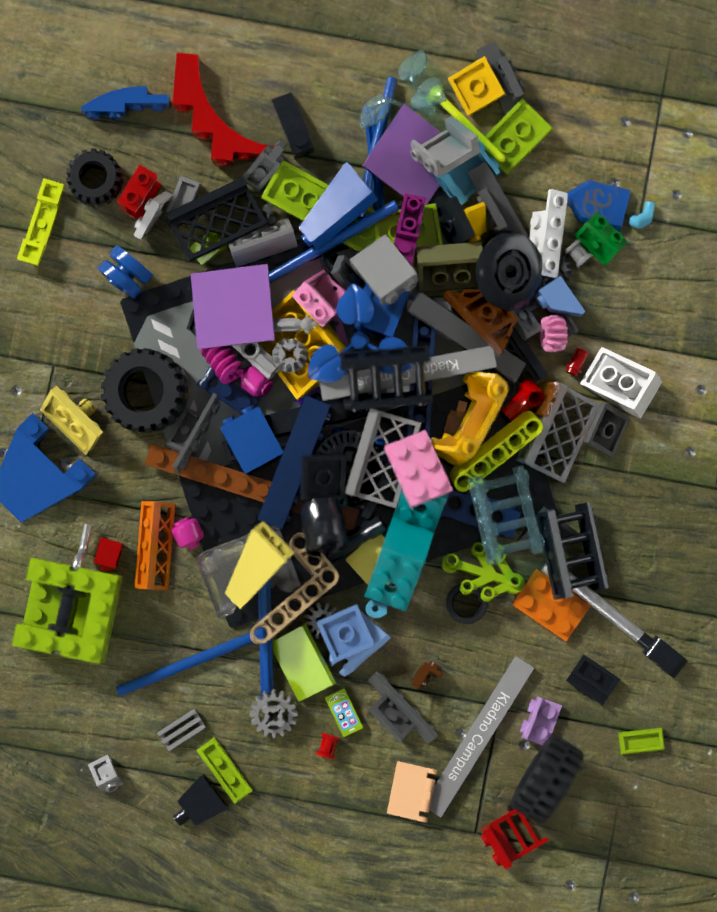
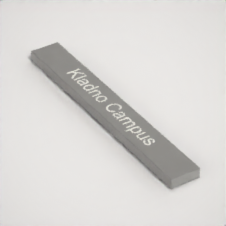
(439, 367)
(479, 735)

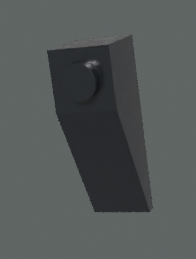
(293, 126)

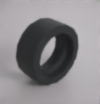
(460, 618)

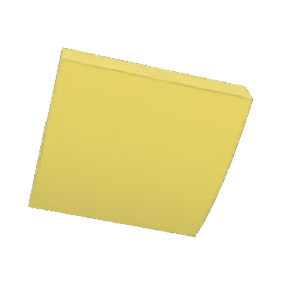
(366, 557)

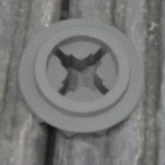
(289, 365)

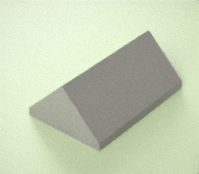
(263, 243)

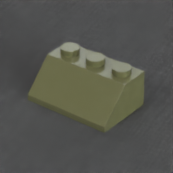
(447, 268)

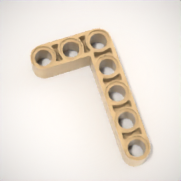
(299, 595)

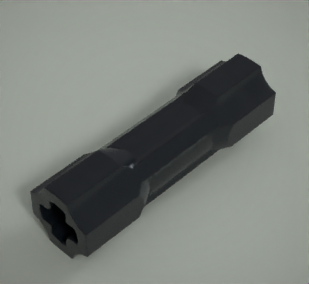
(367, 530)

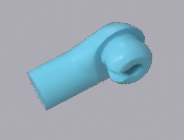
(644, 218)

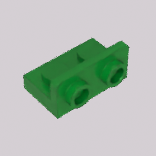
(601, 238)

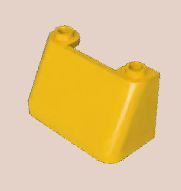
(487, 395)

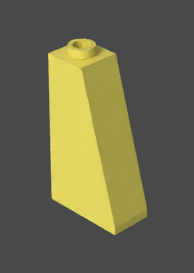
(257, 564)

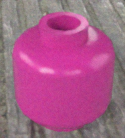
(255, 382)
(188, 533)

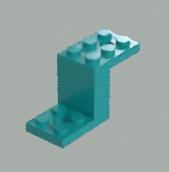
(404, 552)

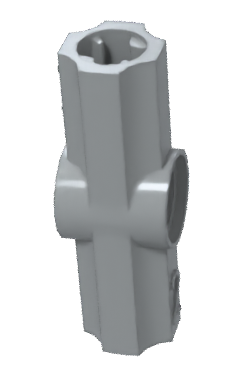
(260, 360)

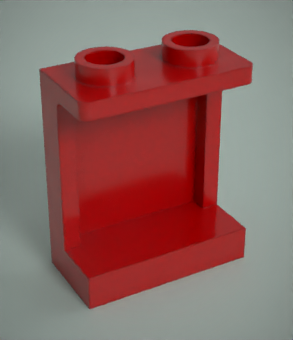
(138, 191)

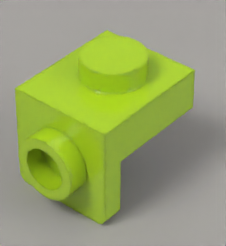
(212, 237)

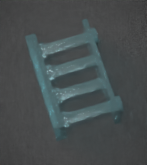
(485, 508)

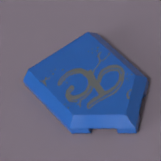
(600, 198)

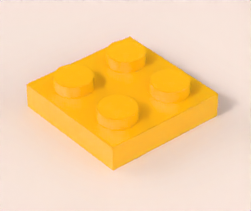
(476, 86)

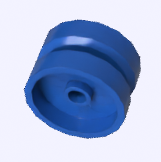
(123, 274)

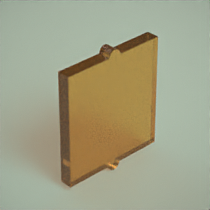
(550, 390)

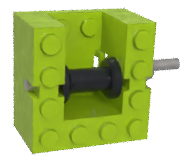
(69, 608)

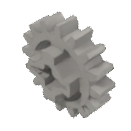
(280, 719)

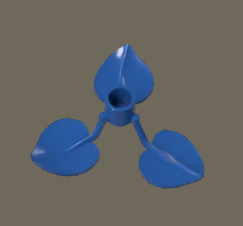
(352, 307)

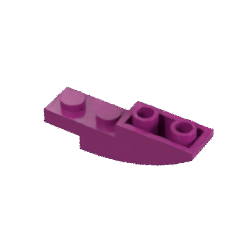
(409, 225)

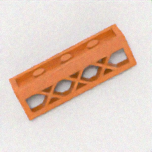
(150, 545)

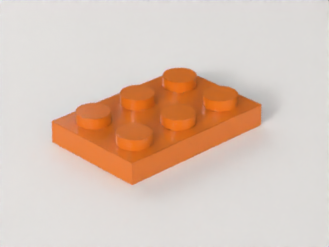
(557, 615)

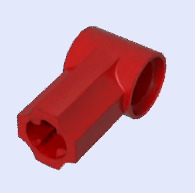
(528, 396)

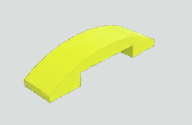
(42, 222)

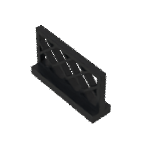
(210, 202)
(525, 354)

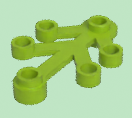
(486, 574)

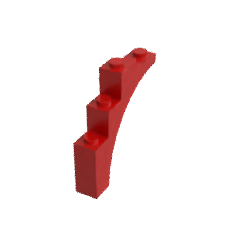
(205, 123)

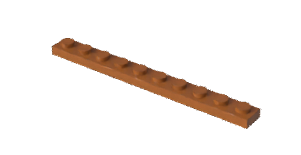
(228, 479)

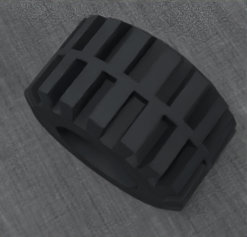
(82, 164)

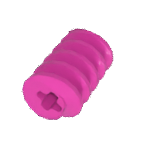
(223, 364)

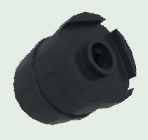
(323, 527)

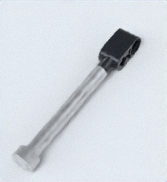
(654, 648)

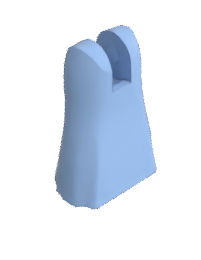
(380, 638)

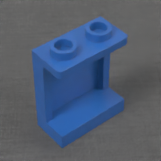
(251, 438)

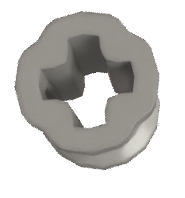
(578, 253)

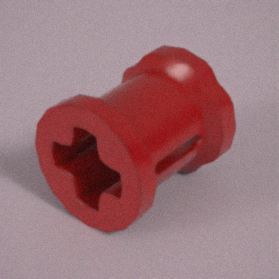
(327, 746)

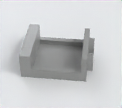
(447, 148)
(384, 270)

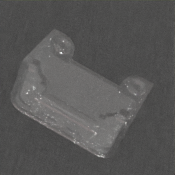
(219, 565)

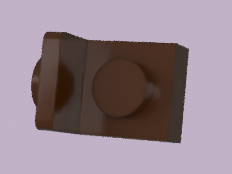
(422, 677)

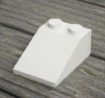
(621, 382)

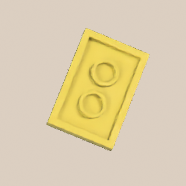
(72, 419)

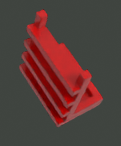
(494, 837)

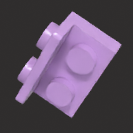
(541, 720)

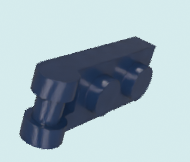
(228, 393)

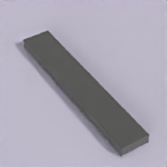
(462, 334)

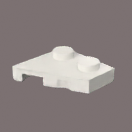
(153, 212)

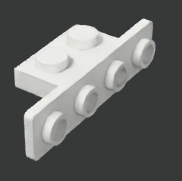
(547, 231)

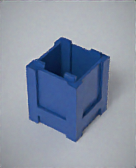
(385, 317)

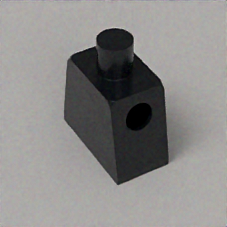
(199, 803)

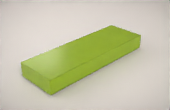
(224, 770)

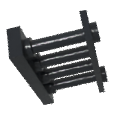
(386, 357)
(554, 553)

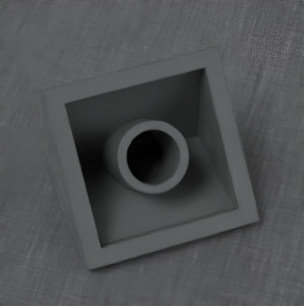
(606, 430)

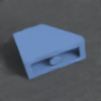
(559, 299)

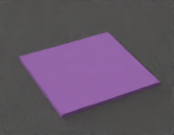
(392, 158)
(232, 306)

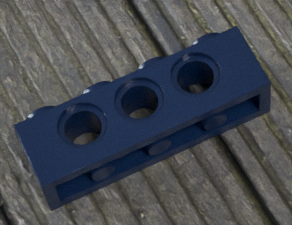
(463, 515)

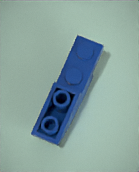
(115, 103)

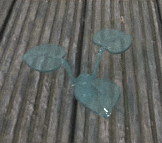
(423, 101)

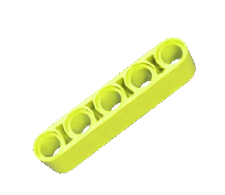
(499, 440)

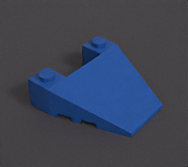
(31, 479)

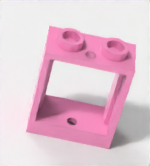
(307, 295)

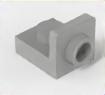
(105, 774)

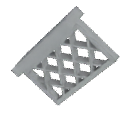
(530, 451)
(363, 454)

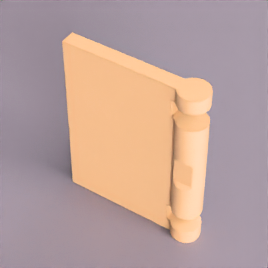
(411, 791)

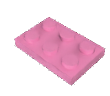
(418, 469)

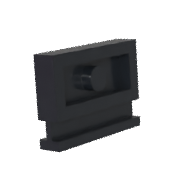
(592, 679)

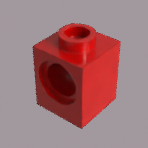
(108, 554)

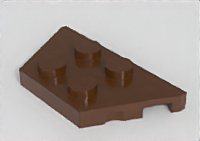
(488, 321)

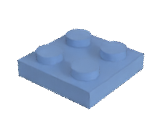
(345, 633)

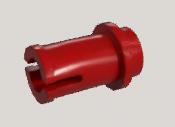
(576, 362)

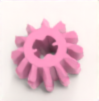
(554, 333)

